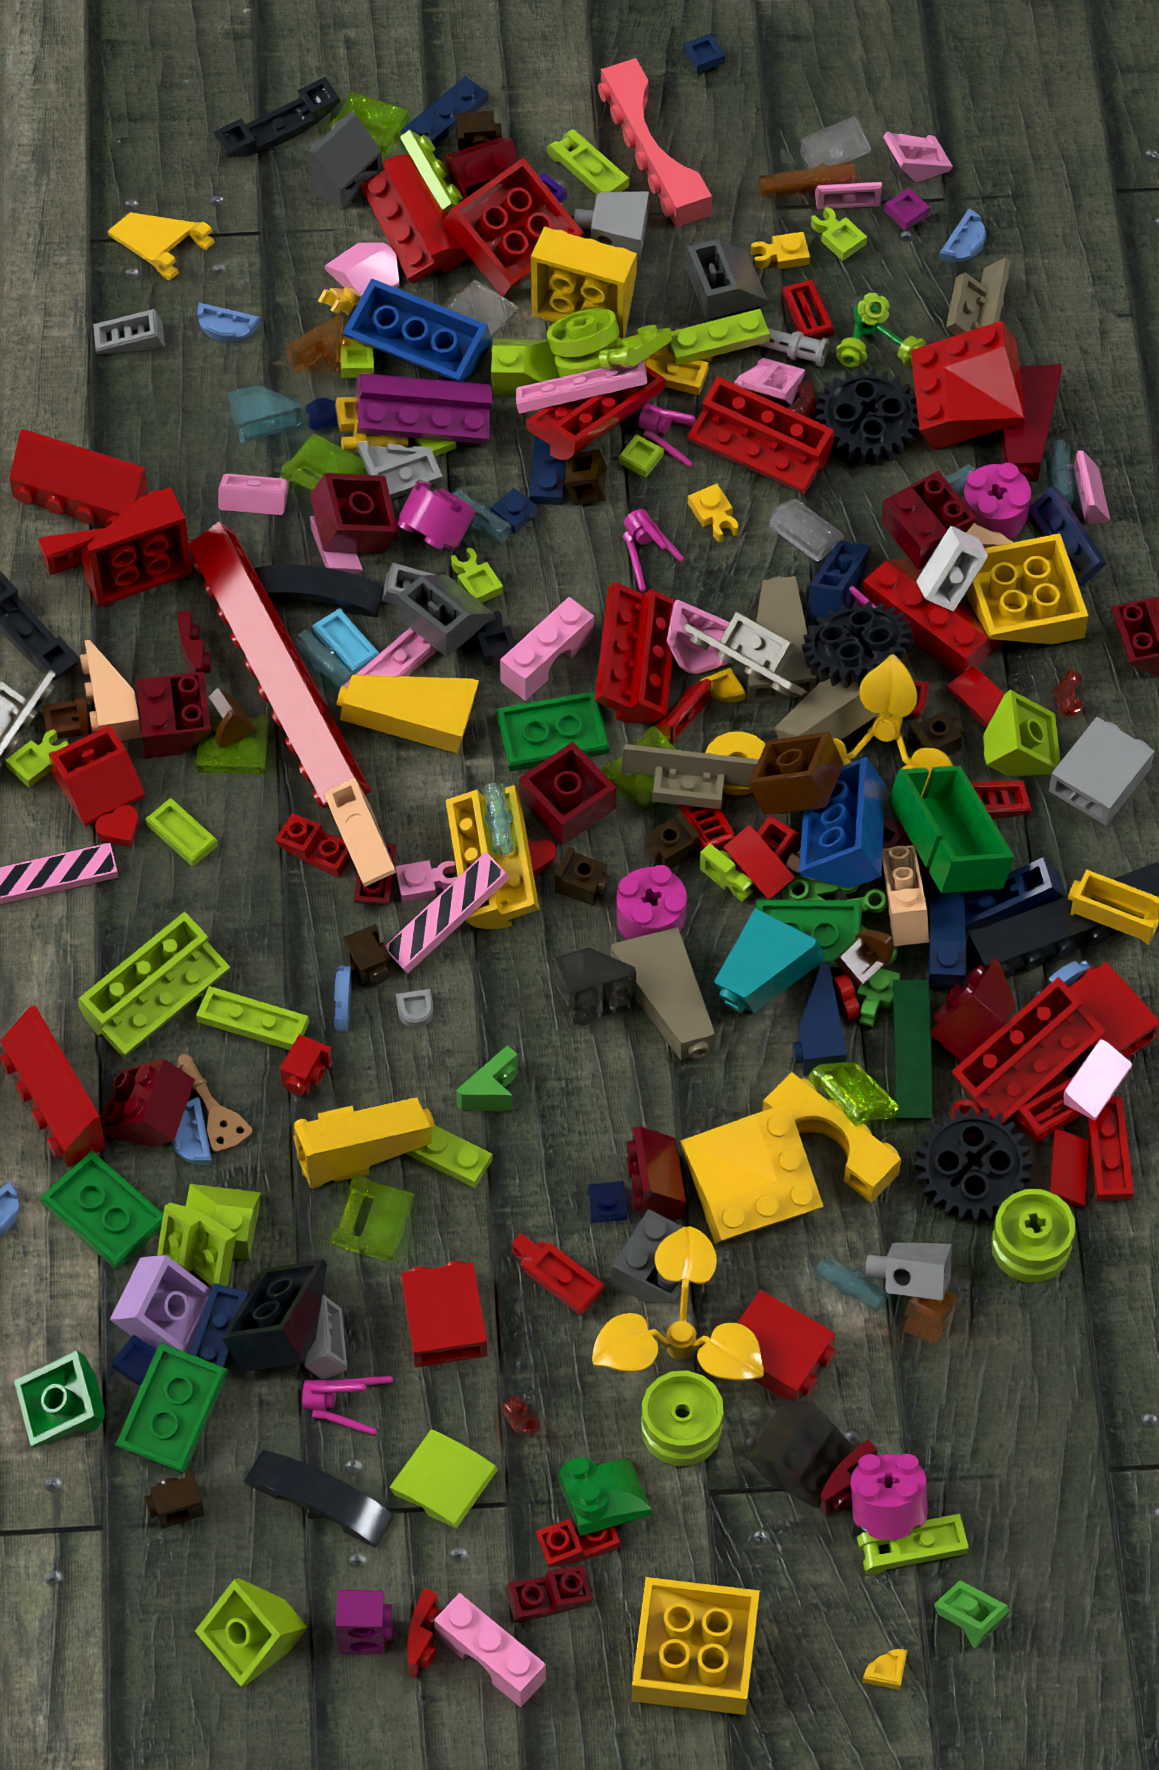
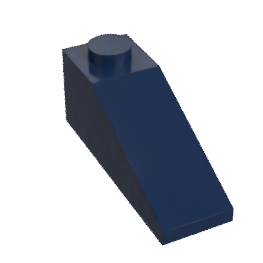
(832, 583)
(1023, 891)
(946, 940)
(820, 1028)

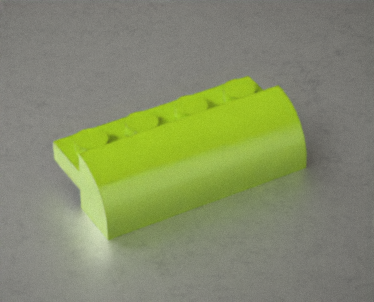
(152, 985)

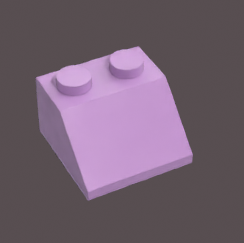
(162, 1303)

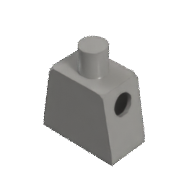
(617, 219)
(914, 1269)

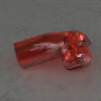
(807, 401)
(1065, 696)
(519, 1423)

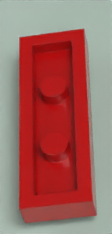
(1110, 1153)

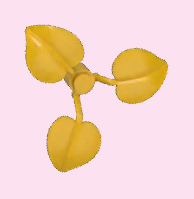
(894, 695)
(629, 1346)

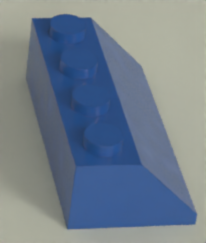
(418, 331)
(846, 837)

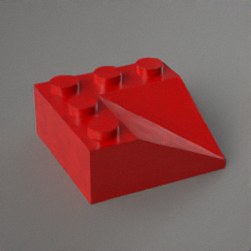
(503, 223)
(968, 385)
(139, 549)

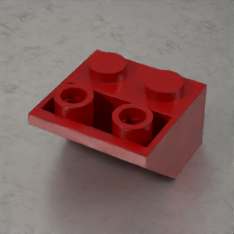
(96, 775)

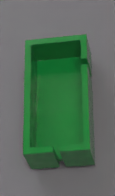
(951, 829)

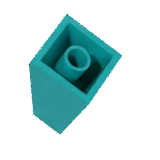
(765, 962)

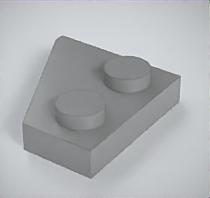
(400, 466)

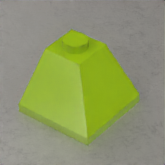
(520, 364)
(1021, 738)
(231, 1208)
(250, 1630)

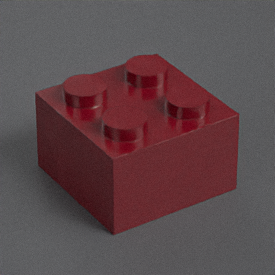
(354, 513)
(567, 793)

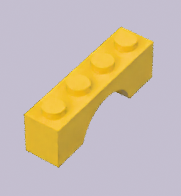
(869, 1162)

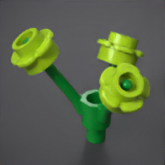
(868, 318)

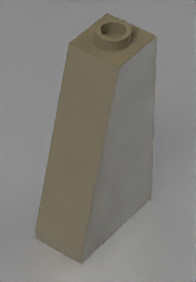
(783, 614)
(826, 710)
(669, 991)

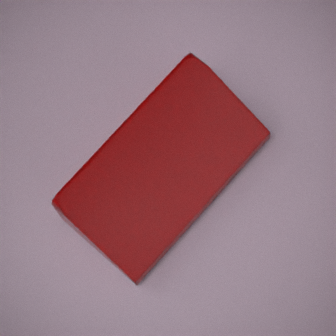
(685, 710)
(1069, 1168)

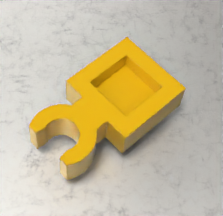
(785, 250)
(341, 299)
(713, 508)

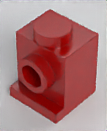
(305, 1065)

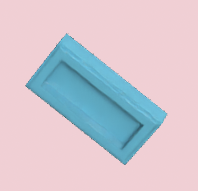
(346, 640)

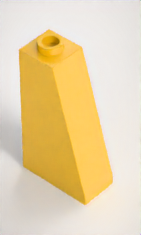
(412, 708)
(360, 1139)

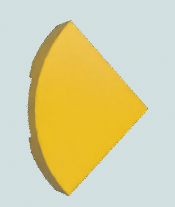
(726, 686)
(886, 1669)

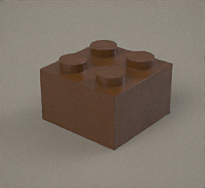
(796, 773)

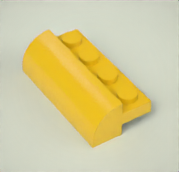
(473, 838)

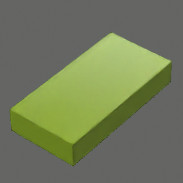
(181, 832)

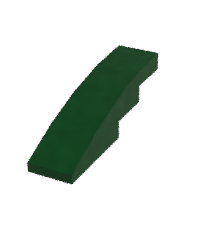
(912, 1049)

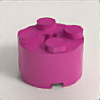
(998, 498)
(437, 515)
(650, 902)
(889, 1495)

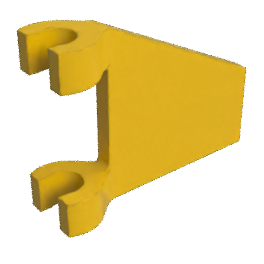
(155, 236)

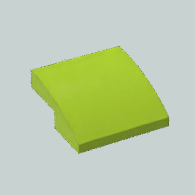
(197, 1243)
(443, 1478)

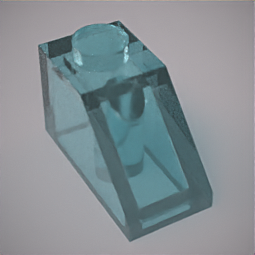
(262, 412)

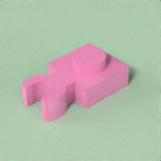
(419, 881)

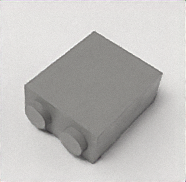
(1101, 770)

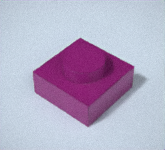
(907, 209)

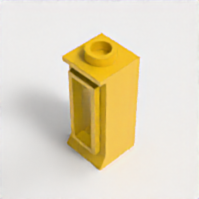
(1120, 897)

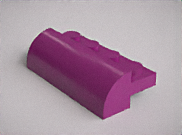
(423, 408)

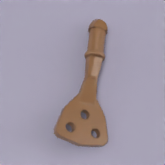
(216, 1112)

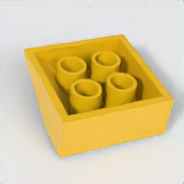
(580, 275)
(1029, 593)
(751, 1173)
(695, 1646)

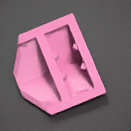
(918, 156)
(363, 262)
(772, 380)
(688, 654)

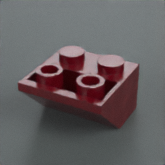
(480, 163)
(923, 514)
(1139, 632)
(172, 713)
(974, 1010)
(147, 1103)
(655, 1174)

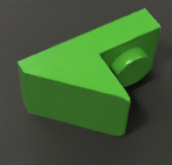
(485, 1088)
(972, 1611)

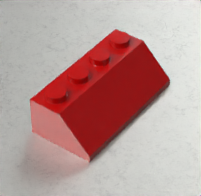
(74, 479)
(947, 636)
(51, 1088)

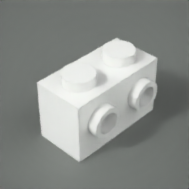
(952, 568)

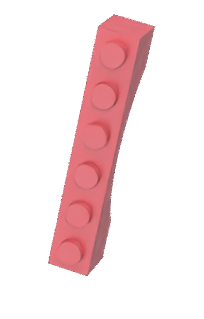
(680, 189)

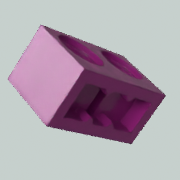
(363, 1621)

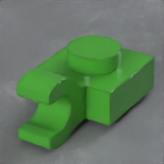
(876, 993)

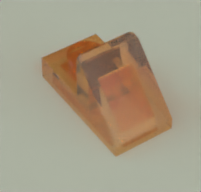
(319, 342)
(929, 1316)

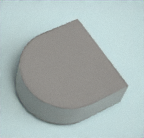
(415, 1008)

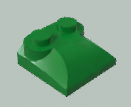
(60, 1399)
(602, 1493)

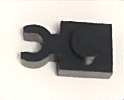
(495, 640)

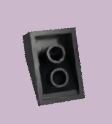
(278, 1317)

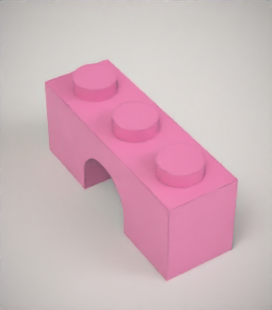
(563, 631)
(507, 1661)

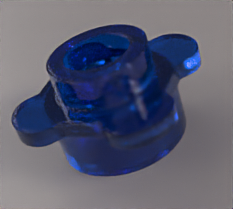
(319, 407)

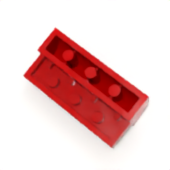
(412, 219)
(580, 422)
(762, 435)
(635, 654)
(1028, 1051)

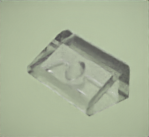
(835, 144)
(805, 529)

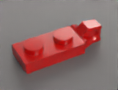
(558, 1273)

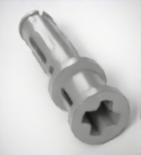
(798, 346)

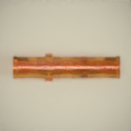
(807, 178)

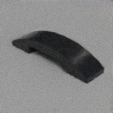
(280, 125)
(322, 585)
(31, 635)
(321, 1494)

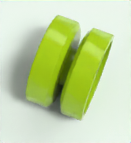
(581, 338)
(1033, 1235)
(682, 1418)

